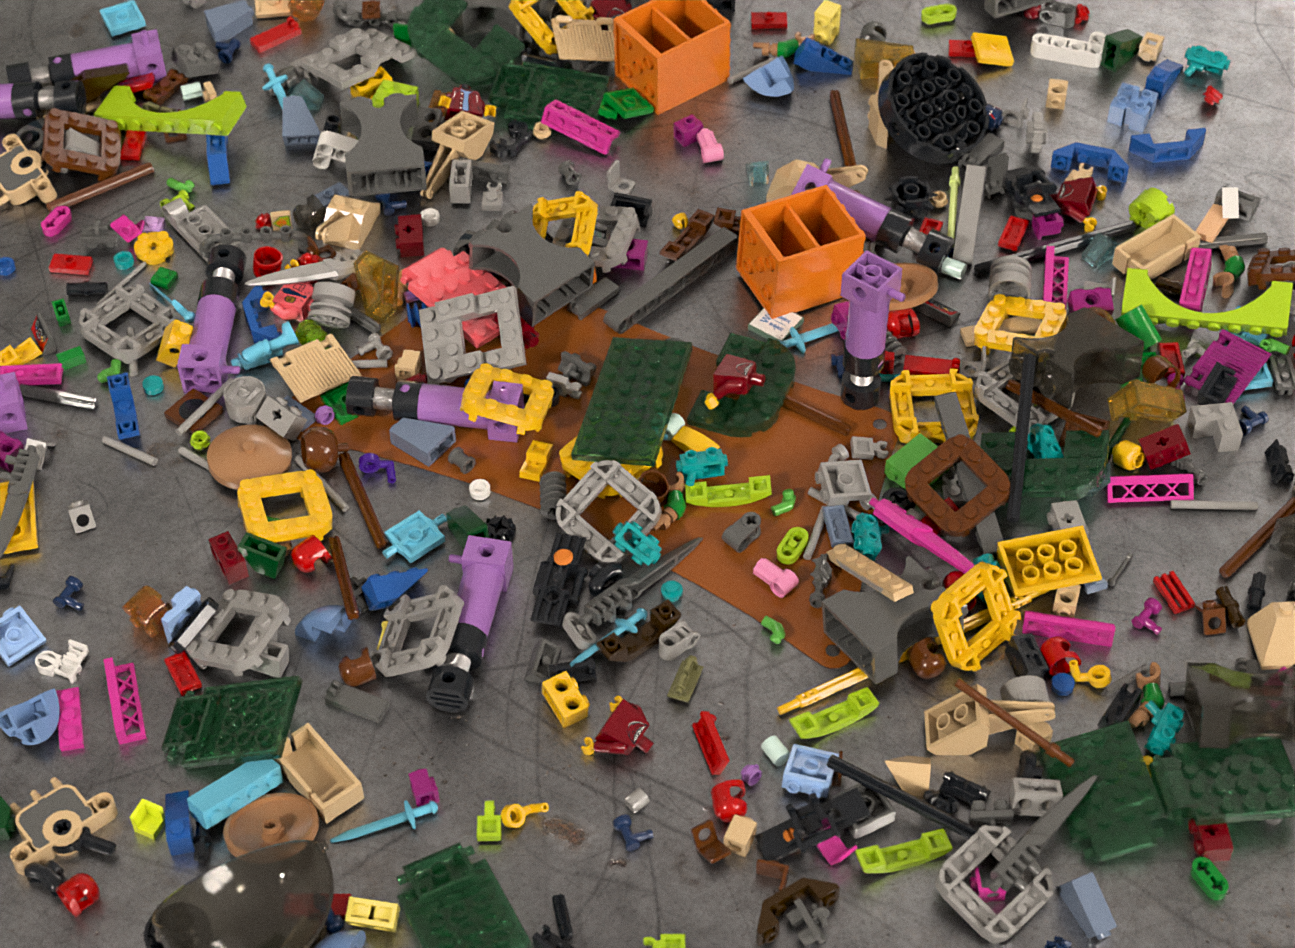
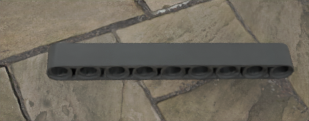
(671, 280)
(952, 424)

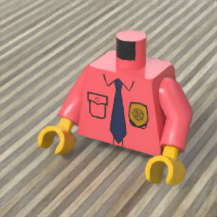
(291, 300)

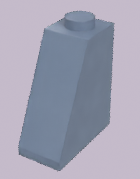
(228, 20)
(298, 123)
(422, 439)
(1088, 906)

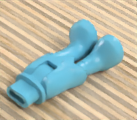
(264, 350)

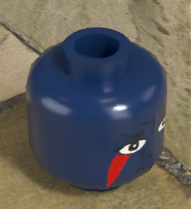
(995, 117)

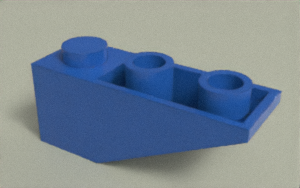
(819, 58)
(385, 590)

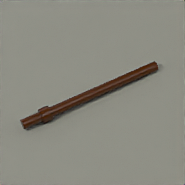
(1051, 749)

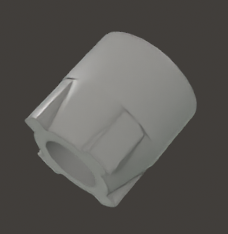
(636, 800)

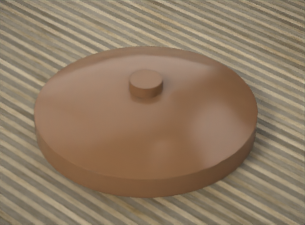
(917, 283)
(248, 454)
(270, 821)

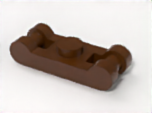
(166, 87)

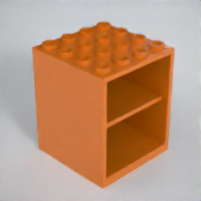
(672, 50)
(797, 250)

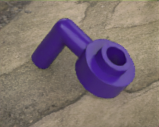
(371, 463)

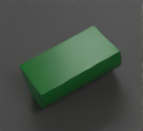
(1140, 325)

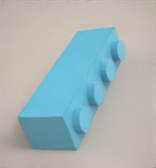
(234, 791)

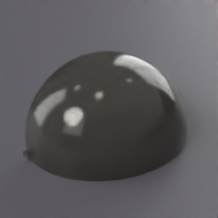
(253, 901)

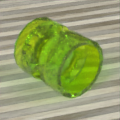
(310, 331)

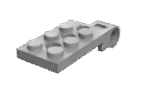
(180, 218)

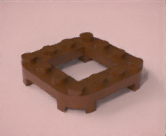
(53, 142)
(1264, 268)
(978, 508)

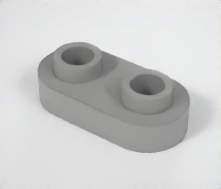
(580, 634)

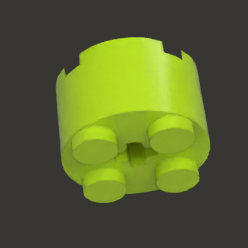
(1150, 208)

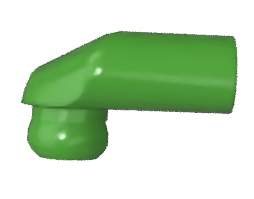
(177, 185)
(1273, 345)
(113, 370)
(787, 503)
(775, 627)

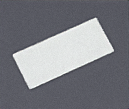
(1230, 203)

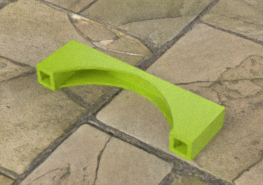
(210, 118)
(1262, 316)

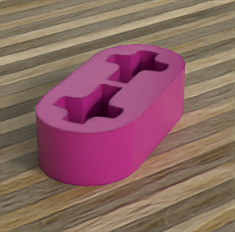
(56, 221)

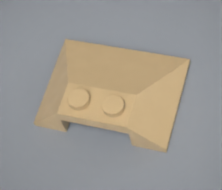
(1274, 635)

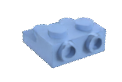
(184, 605)
(18, 635)
(808, 771)

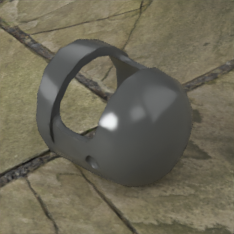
(873, 31)

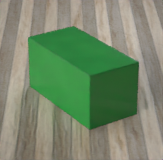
(61, 312)
(71, 358)

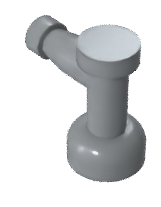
(1193, 348)
(382, 352)

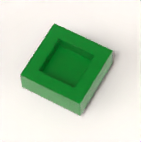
(607, 111)
(164, 278)

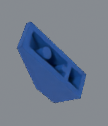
(1162, 77)
(178, 823)

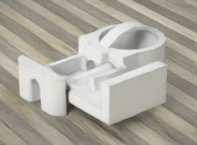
(69, 665)

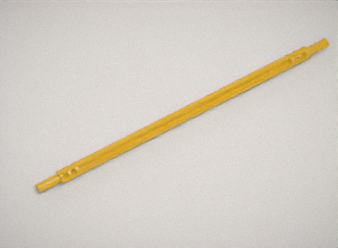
(856, 675)

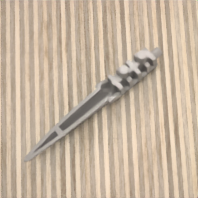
(334, 269)

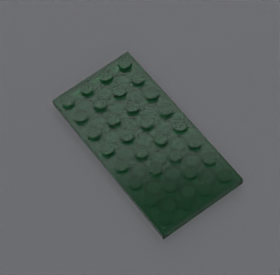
(632, 401)

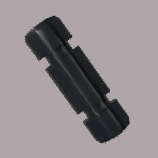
(562, 916)

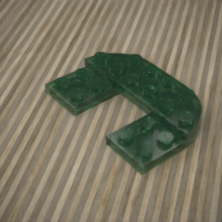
(461, 62)
(761, 405)
(1066, 477)

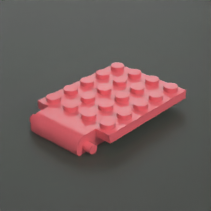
(447, 276)

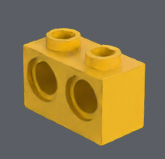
(369, 86)
(560, 701)

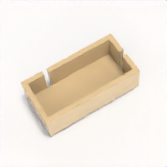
(1157, 247)
(319, 774)

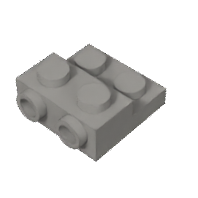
(842, 482)

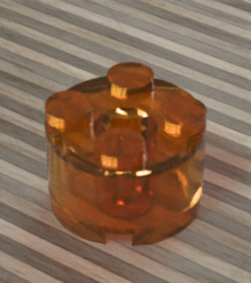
(147, 610)

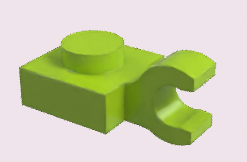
(489, 825)

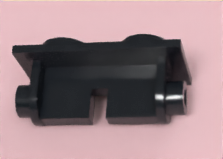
(1278, 463)
(580, 671)
(963, 788)

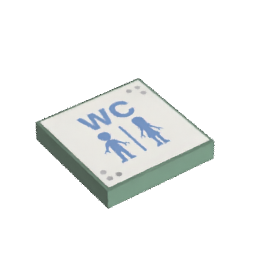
(775, 328)

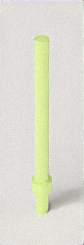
(954, 183)

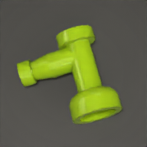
(184, 196)

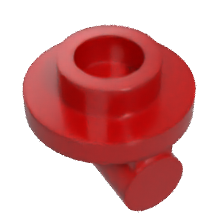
(1082, 13)
(1212, 96)
(263, 220)

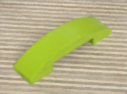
(729, 495)
(835, 717)
(904, 855)

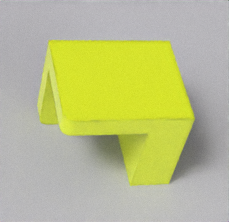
(148, 819)

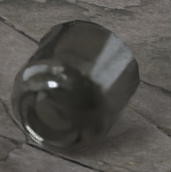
(310, 214)

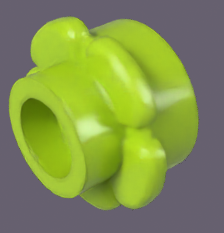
(200, 440)

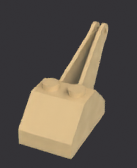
(878, 130)
(458, 137)
(789, 174)
(348, 222)
(963, 724)

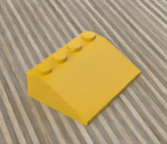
(1048, 561)

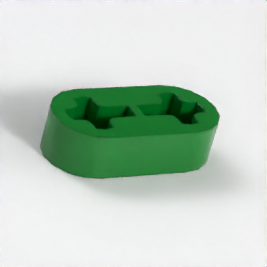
(1207, 879)

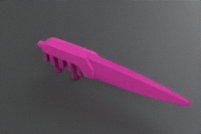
(918, 533)

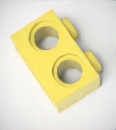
(827, 22)
(372, 914)

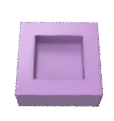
(153, 224)

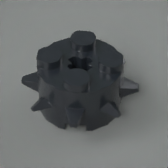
(911, 196)

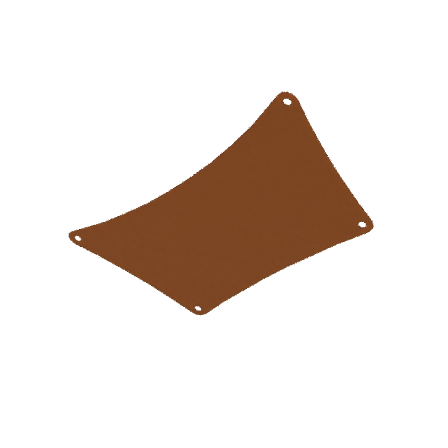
(786, 452)

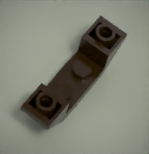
(633, 644)
(819, 892)

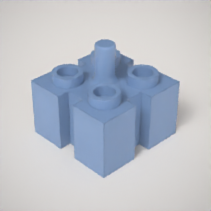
(1132, 107)

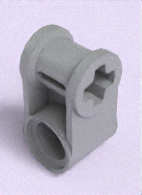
(677, 640)

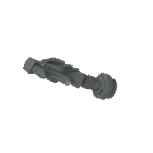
(1199, 475)
(822, 576)

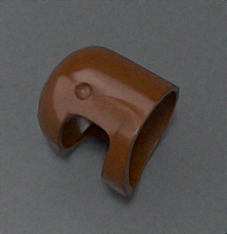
(1157, 367)
(658, 488)
(924, 661)
(358, 670)

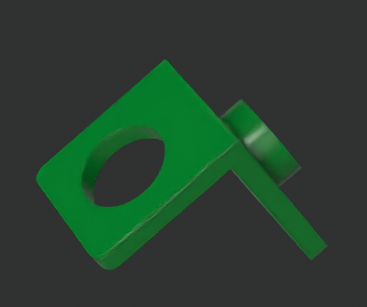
(401, 33)

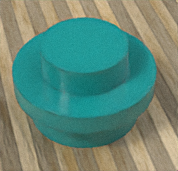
(672, 590)

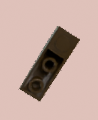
(101, 79)

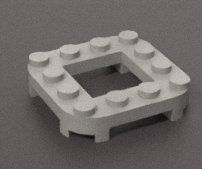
(626, 226)
(127, 349)
(988, 392)
(587, 489)
(271, 614)
(433, 650)
(970, 906)

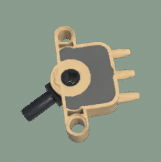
(23, 173)
(61, 825)

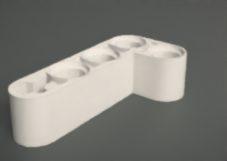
(1069, 50)
(332, 147)

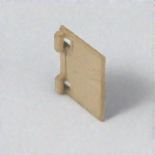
(584, 39)
(314, 368)

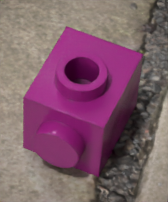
(686, 130)

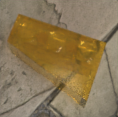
(870, 52)
(377, 285)
(1147, 400)

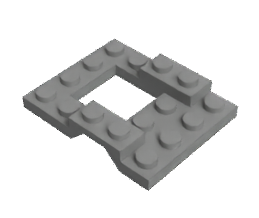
(371, 45)
(444, 335)

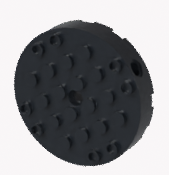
(933, 108)

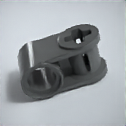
(1060, 14)
(743, 532)

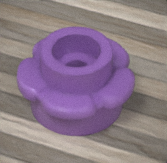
(324, 415)
(751, 774)

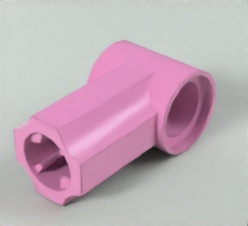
(710, 149)
(780, 581)

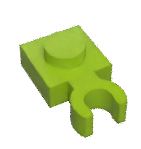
(666, 941)

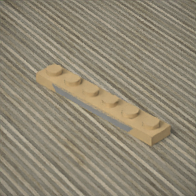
(870, 572)

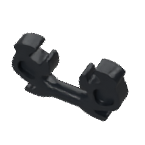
(515, 128)

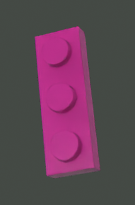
(35, 374)
(70, 719)

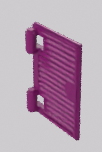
(1238, 355)

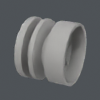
(1010, 277)
(331, 304)

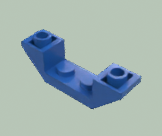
(1170, 151)
(1091, 155)
(217, 159)
(251, 308)
(124, 406)

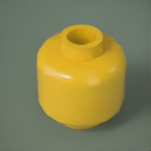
(1128, 455)

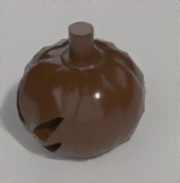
(320, 449)

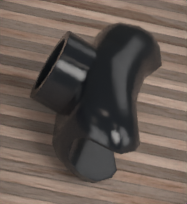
(333, 123)
(603, 576)
(1029, 766)
(46, 875)

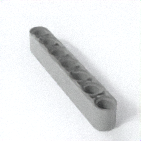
(969, 214)

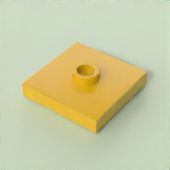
(992, 49)

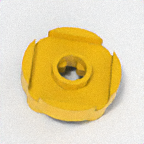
(146, 241)

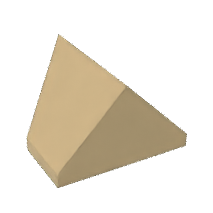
(911, 773)

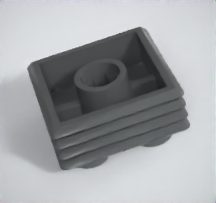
(195, 60)
(879, 808)

